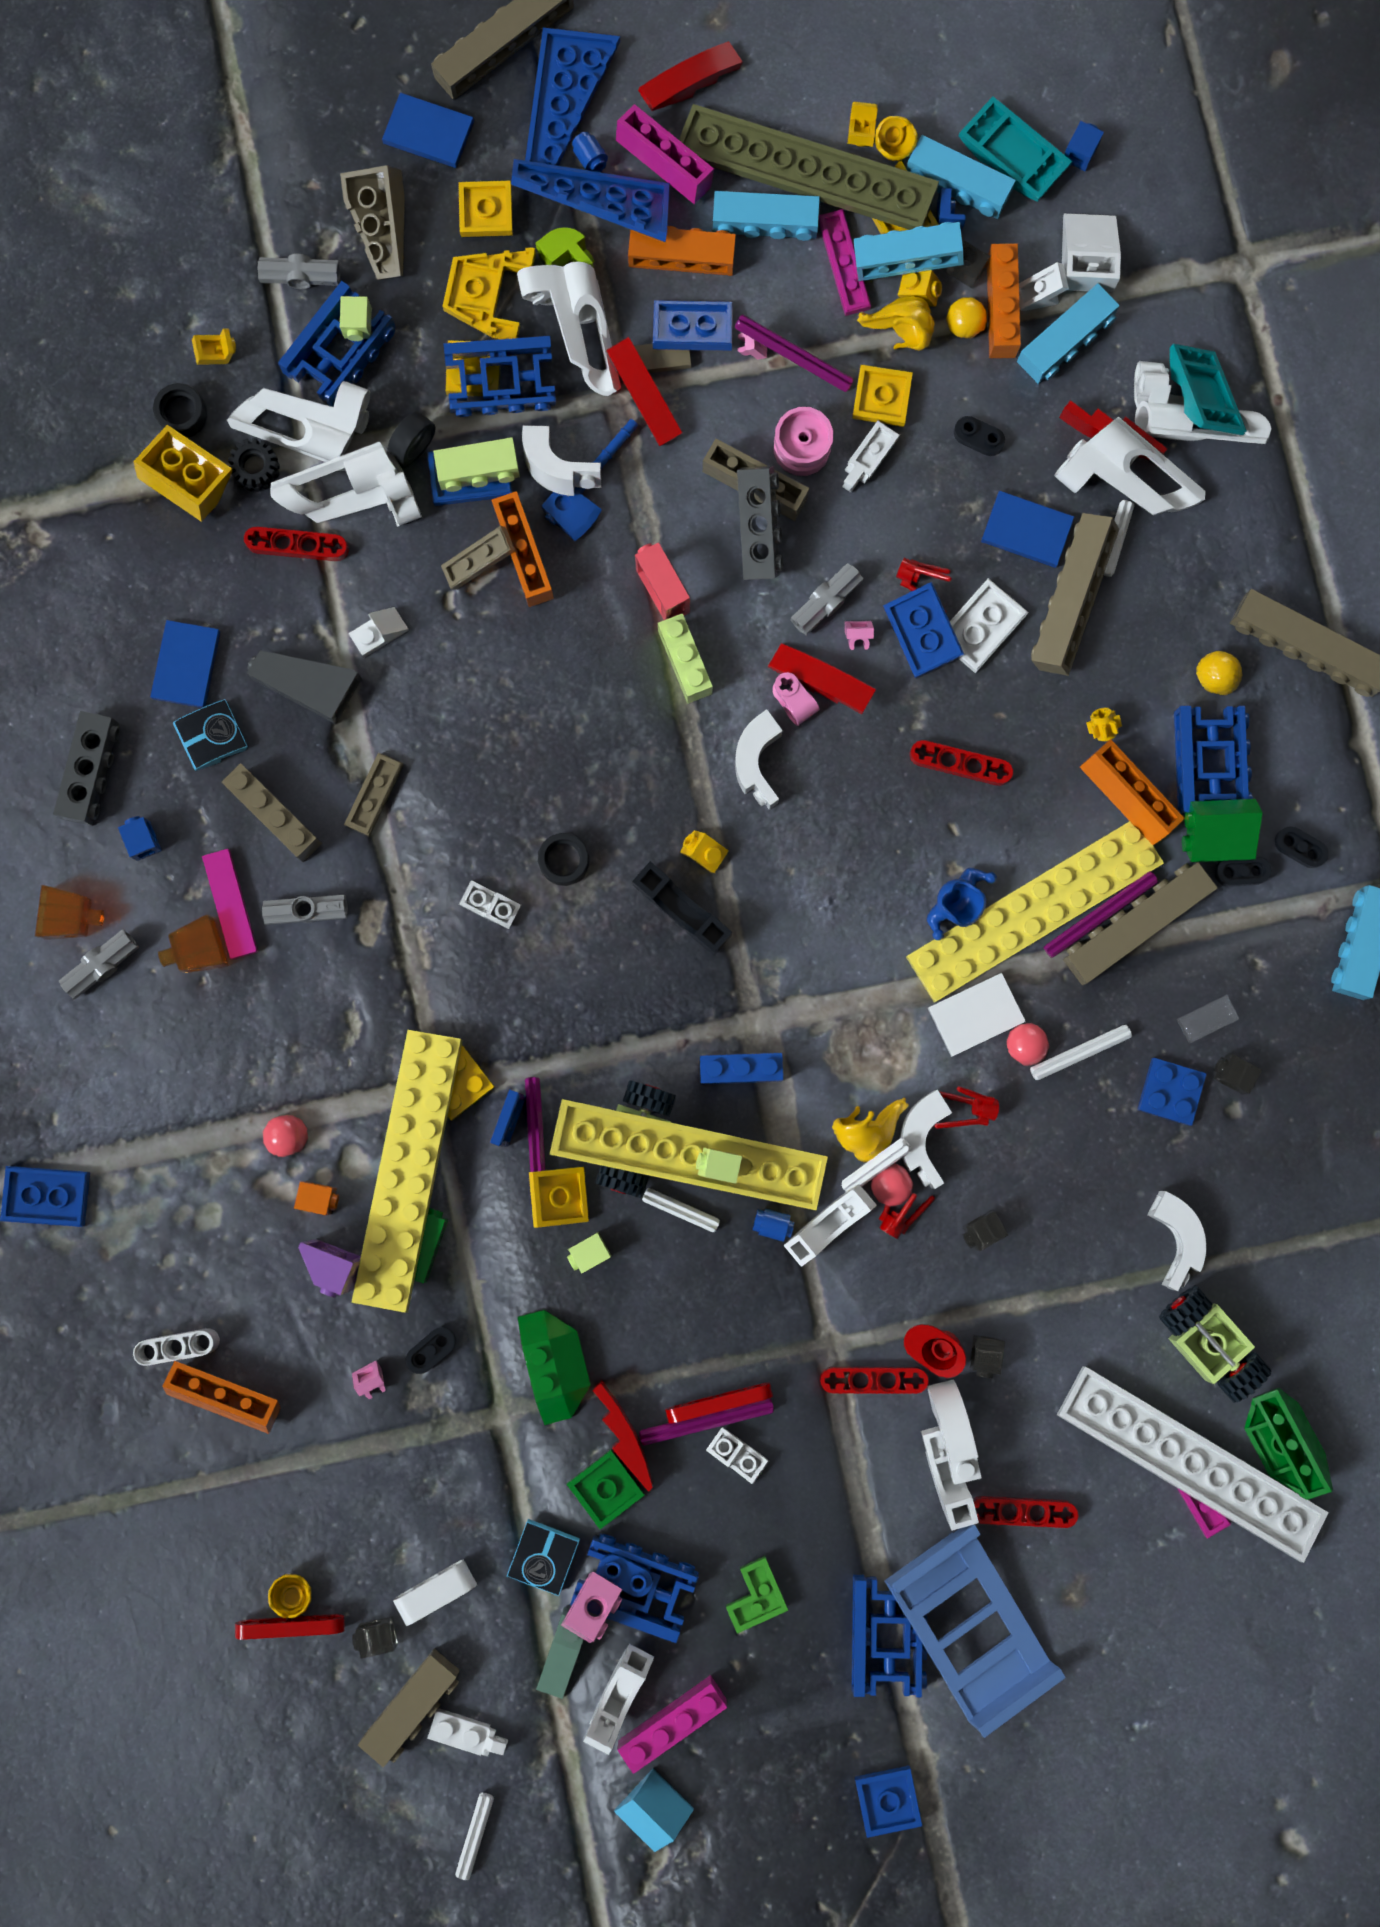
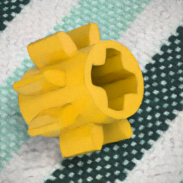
(1104, 724)

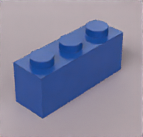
(741, 1068)

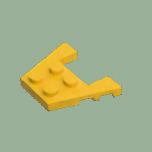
(476, 286)

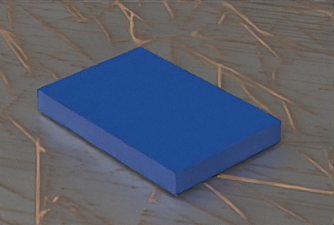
(428, 130)
(692, 325)
(467, 493)
(1027, 529)
(923, 630)
(185, 664)
(508, 1118)
(45, 1196)

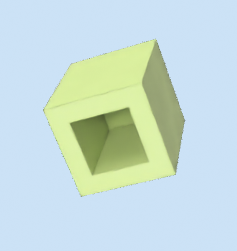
(355, 318)
(718, 1165)
(588, 1253)

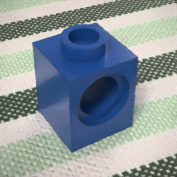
(1083, 145)
(139, 838)

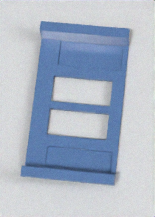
(1006, 1675)

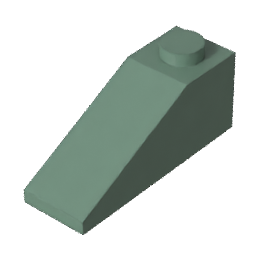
(560, 1660)

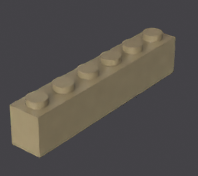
(495, 42)
(1075, 594)
(1309, 642)
(1140, 923)

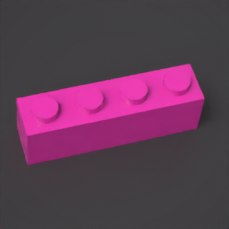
(664, 154)
(672, 1724)

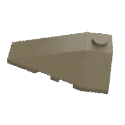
(377, 207)

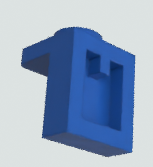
(946, 209)

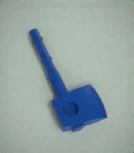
(576, 512)

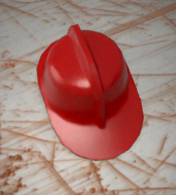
(935, 1350)

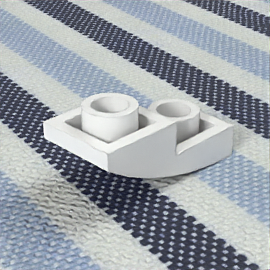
(489, 904)
(737, 1455)

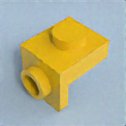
(862, 124)
(921, 285)
(214, 348)
(704, 850)

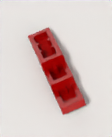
(690, 75)
(644, 391)
(1092, 425)
(822, 678)
(628, 1445)

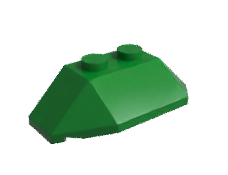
(553, 1365)
(1288, 1444)

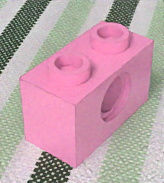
(579, 1620)

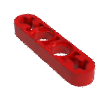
(295, 548)
(960, 766)
(873, 1385)
(719, 1402)
(1023, 1508)
(289, 1627)

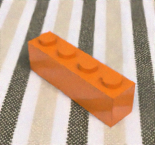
(684, 251)
(1003, 301)
(526, 557)
(1132, 792)
(221, 1397)

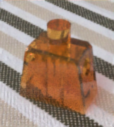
(65, 914)
(195, 947)

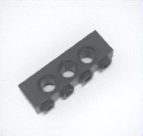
(754, 564)
(80, 755)

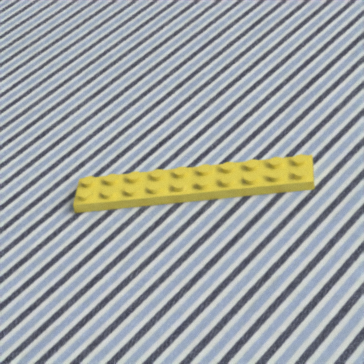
(1034, 910)
(672, 1150)
(407, 1171)

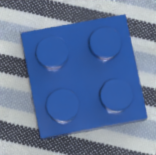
(1171, 1091)
(888, 1801)

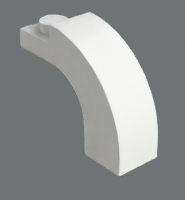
(552, 471)
(754, 739)
(915, 1130)
(829, 1224)
(1188, 1235)
(955, 1431)
(955, 1499)
(617, 1698)

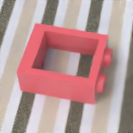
(661, 581)

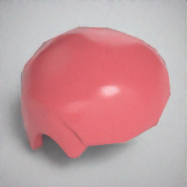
(1028, 1044)
(285, 1135)
(892, 1185)

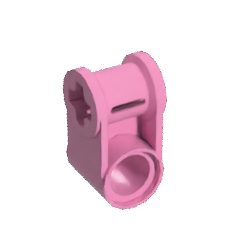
(797, 701)

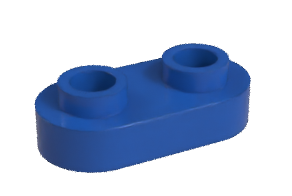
(627, 1572)

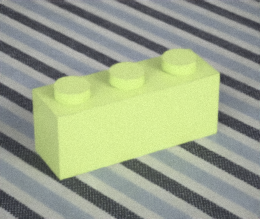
(476, 464)
(685, 658)

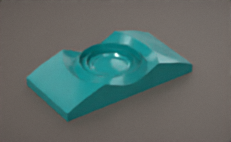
(1014, 149)
(1205, 389)

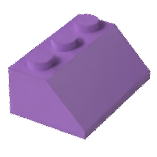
(330, 1267)

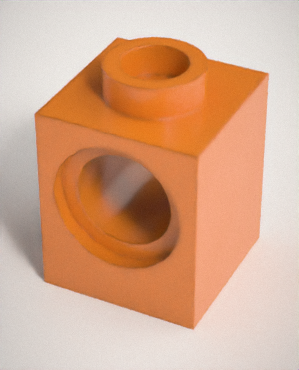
(316, 1198)

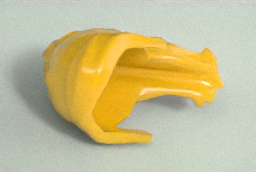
(909, 319)
(869, 1137)

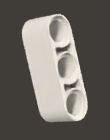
(164, 1352)
(435, 1592)

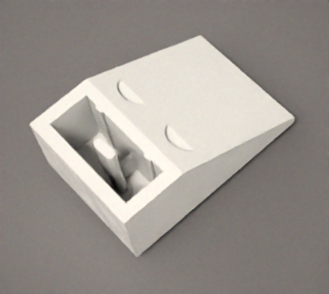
(1091, 251)

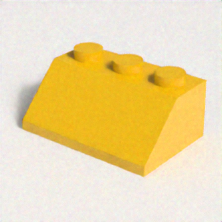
(183, 472)

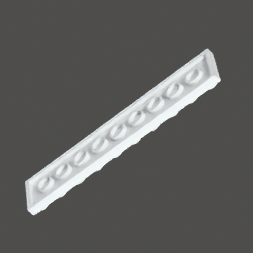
(1193, 1464)

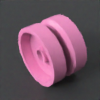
(803, 441)

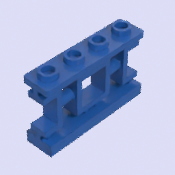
(320, 333)
(497, 351)
(1190, 758)
(628, 1609)
(866, 1635)

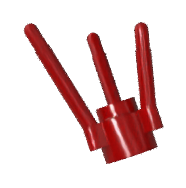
(911, 571)
(983, 1106)
(895, 1223)

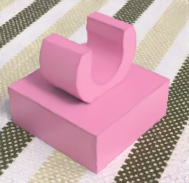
(752, 347)
(859, 630)
(368, 1379)

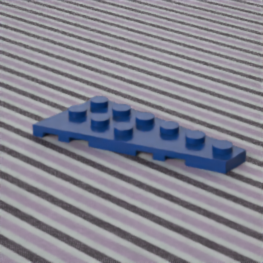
(566, 81)
(616, 198)

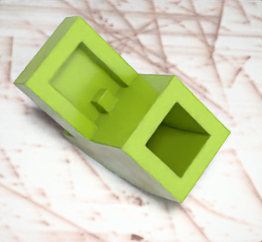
(562, 247)

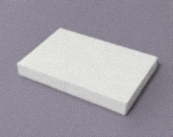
(985, 623)
(976, 1014)

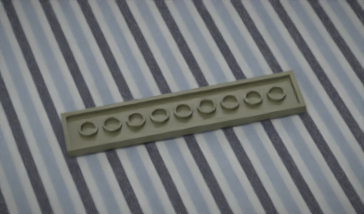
(809, 168)

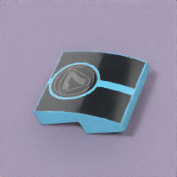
(210, 735)
(543, 1557)

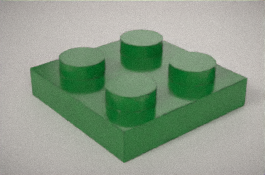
(605, 1489)

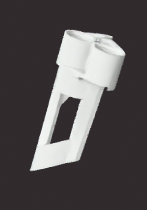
(576, 302)
(1164, 415)
(326, 427)
(1110, 458)
(374, 480)

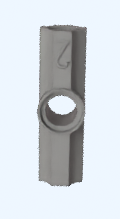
(299, 271)
(826, 599)
(321, 909)
(98, 964)

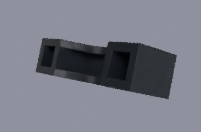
(681, 909)

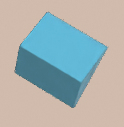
(654, 1811)

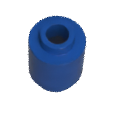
(589, 152)
(773, 1224)

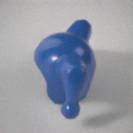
(960, 901)

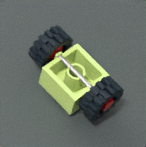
(650, 1099)
(1214, 1344)

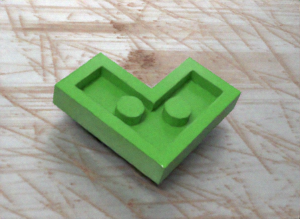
(764, 1598)

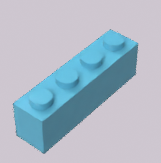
(970, 180)
(766, 215)
(908, 251)
(1068, 333)
(1361, 951)

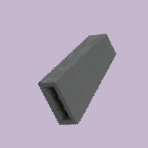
(311, 684)

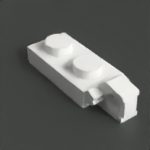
(869, 455)
(465, 1734)

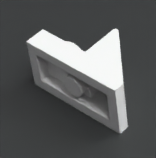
(1043, 288)
(379, 631)

